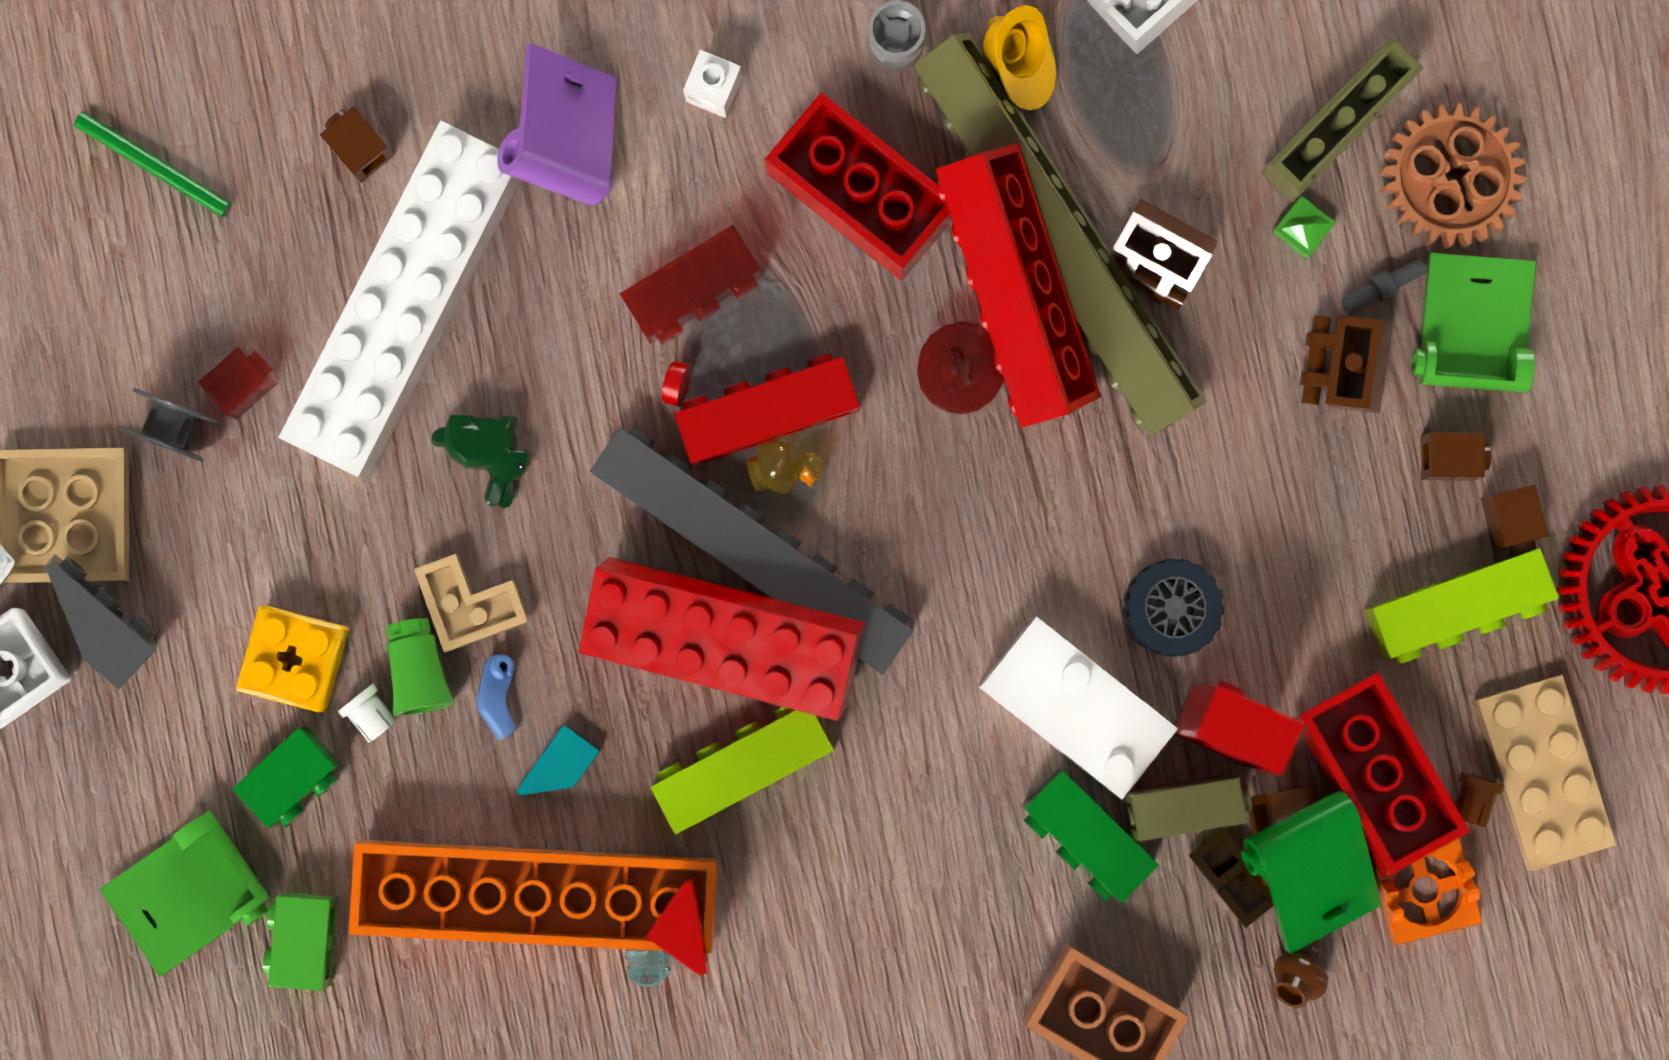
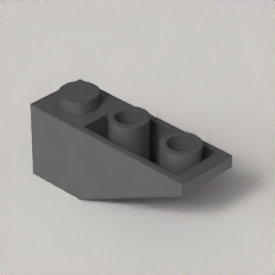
(103, 633)

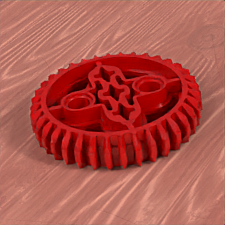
(1638, 588)

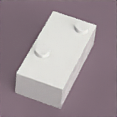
(1078, 707)

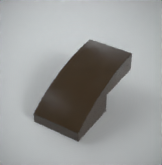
(1224, 869)

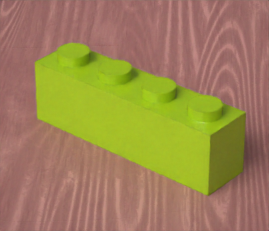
(1460, 605)
(740, 768)

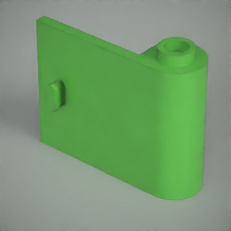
(1476, 330)
(189, 894)

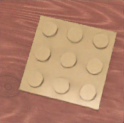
(65, 507)

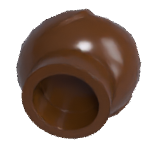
(1299, 977)

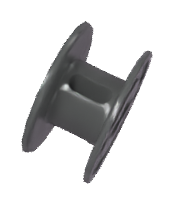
(167, 425)

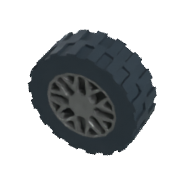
(1173, 607)

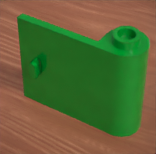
(1315, 869)

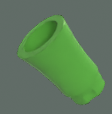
(416, 669)

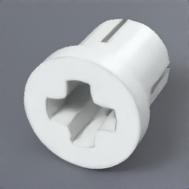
(368, 713)

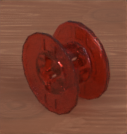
(937, 360)

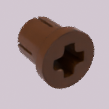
(1477, 798)

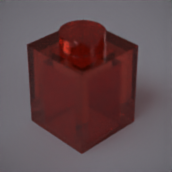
(238, 382)

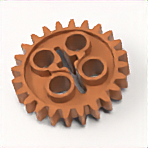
(1488, 159)

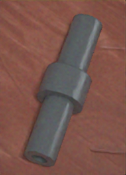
(1383, 286)

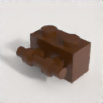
(1164, 247)
(1356, 363)

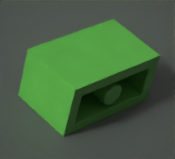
(301, 941)

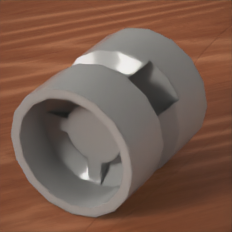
(896, 35)

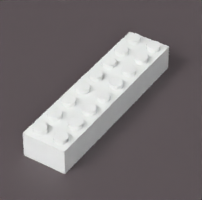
(401, 303)

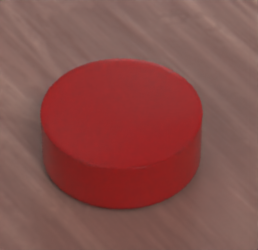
(676, 383)

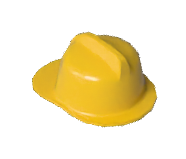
(1022, 55)

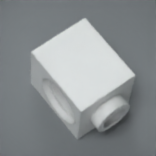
(713, 83)

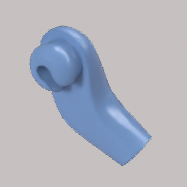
(492, 695)

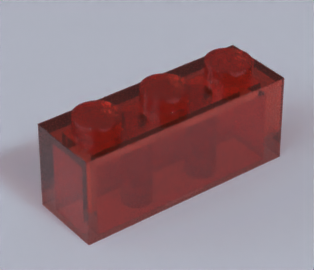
(692, 286)

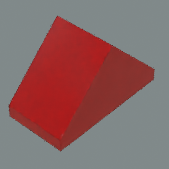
(681, 930)

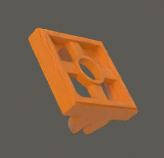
(1463, 915)

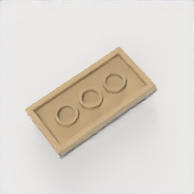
(1545, 772)

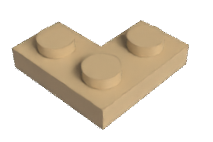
(464, 616)

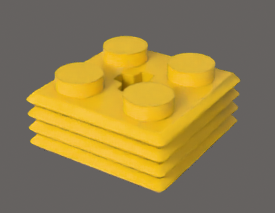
(268, 675)

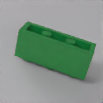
(1088, 837)

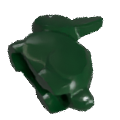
(486, 446)

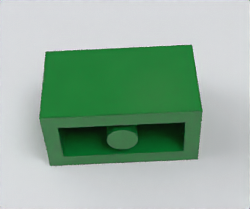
(288, 778)

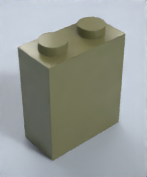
(1186, 807)

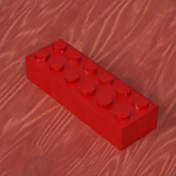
(1018, 285)
(722, 638)

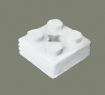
(35, 669)

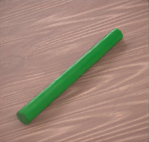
(152, 164)

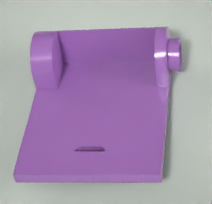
(563, 128)

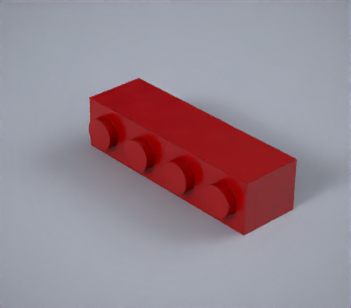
(766, 411)

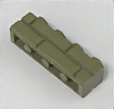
(1341, 120)

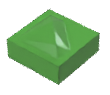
(1303, 227)

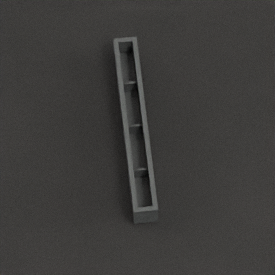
(743, 544)

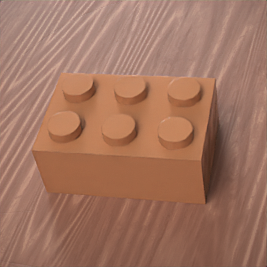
(1101, 1012)

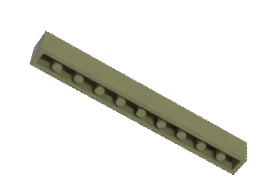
(1101, 296)

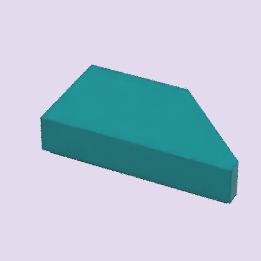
(560, 764)

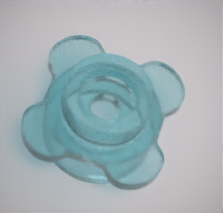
(647, 966)

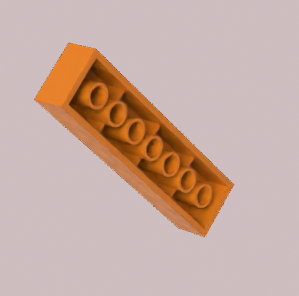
(521, 894)

